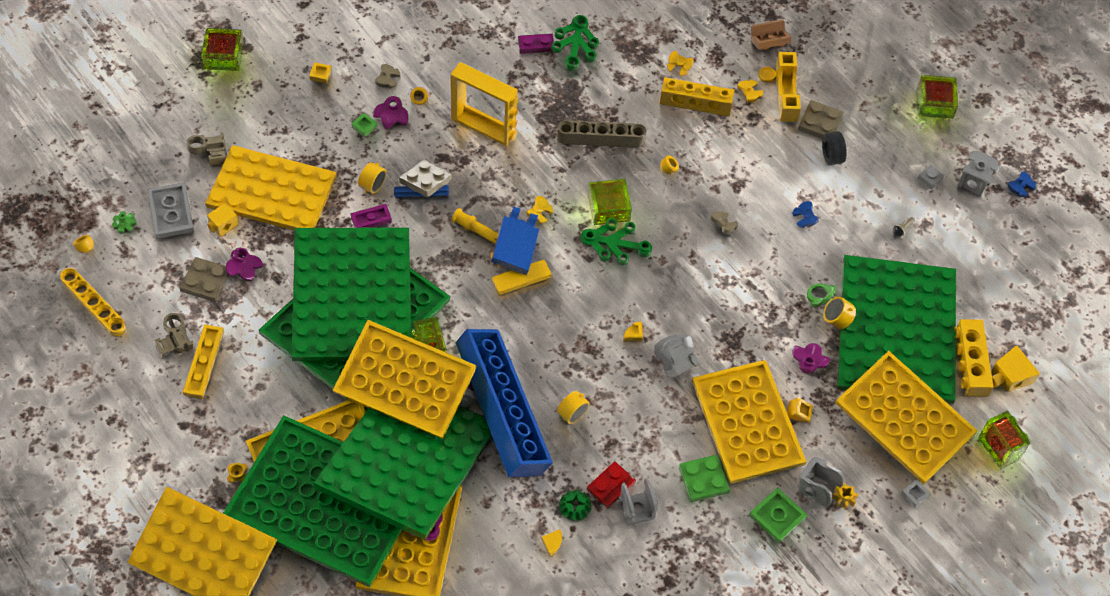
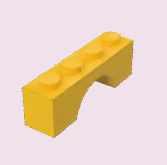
(788, 99)

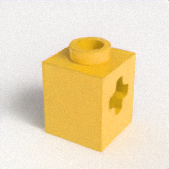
(222, 220)

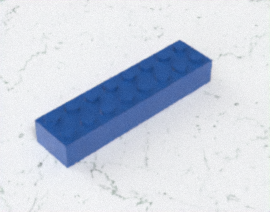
(504, 403)

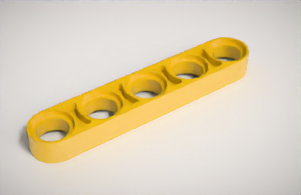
(96, 309)

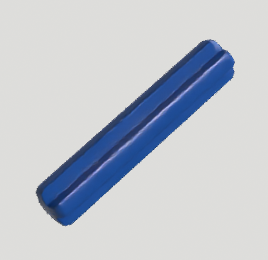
(403, 191)

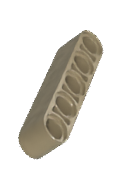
(601, 133)

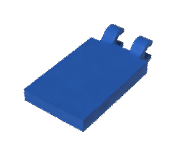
(516, 242)

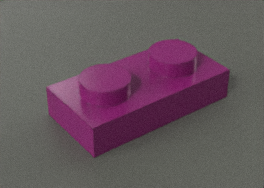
(535, 43)
(371, 217)

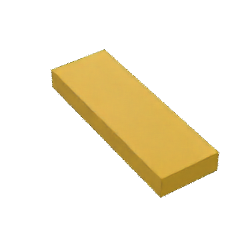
(514, 280)

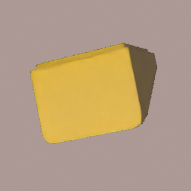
(799, 410)

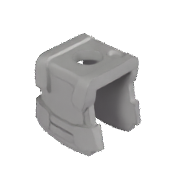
(978, 172)
(676, 354)
(819, 492)
(647, 500)

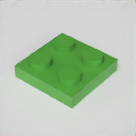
(704, 478)
(778, 515)

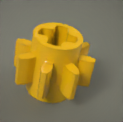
(848, 492)

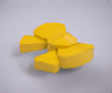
(676, 59)
(748, 91)
(541, 204)

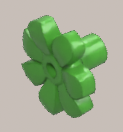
(124, 222)

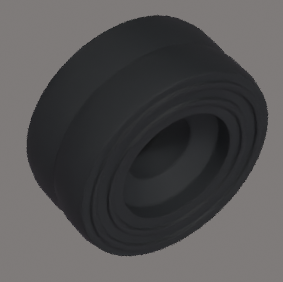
(834, 148)

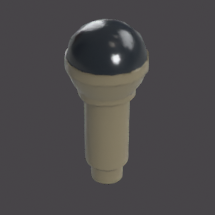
(899, 230)

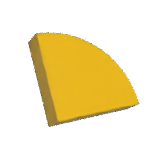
(634, 333)
(552, 542)

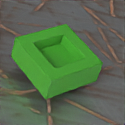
(364, 125)

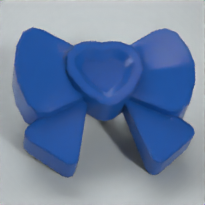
(1018, 185)
(806, 210)

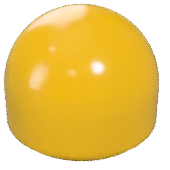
(419, 89)
(666, 167)
(83, 244)

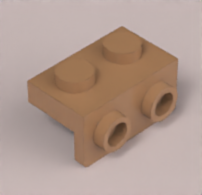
(769, 35)

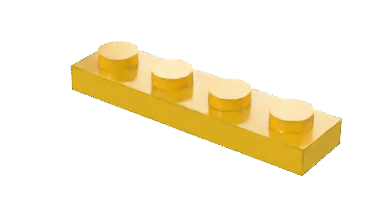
(203, 361)

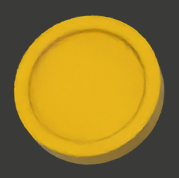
(767, 74)

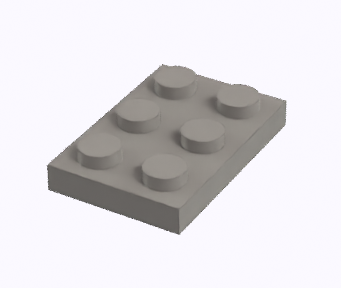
(170, 210)

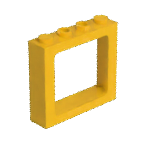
(477, 120)

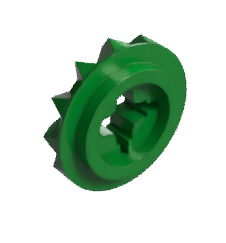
(567, 509)

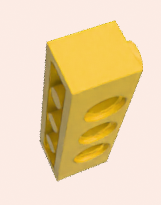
(696, 96)
(982, 383)

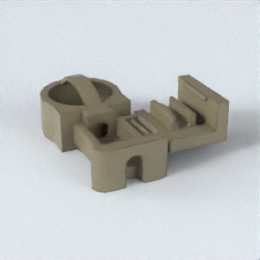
(212, 145)
(176, 337)

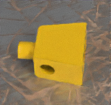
(1014, 371)

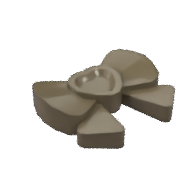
(384, 78)
(720, 219)

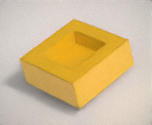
(320, 72)

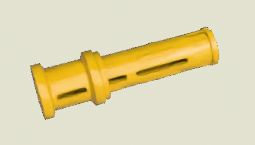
(471, 223)

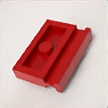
(608, 484)

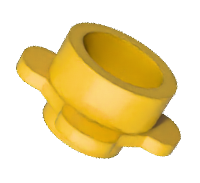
(236, 467)

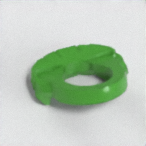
(816, 302)

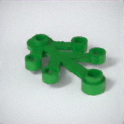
(580, 25)
(614, 241)

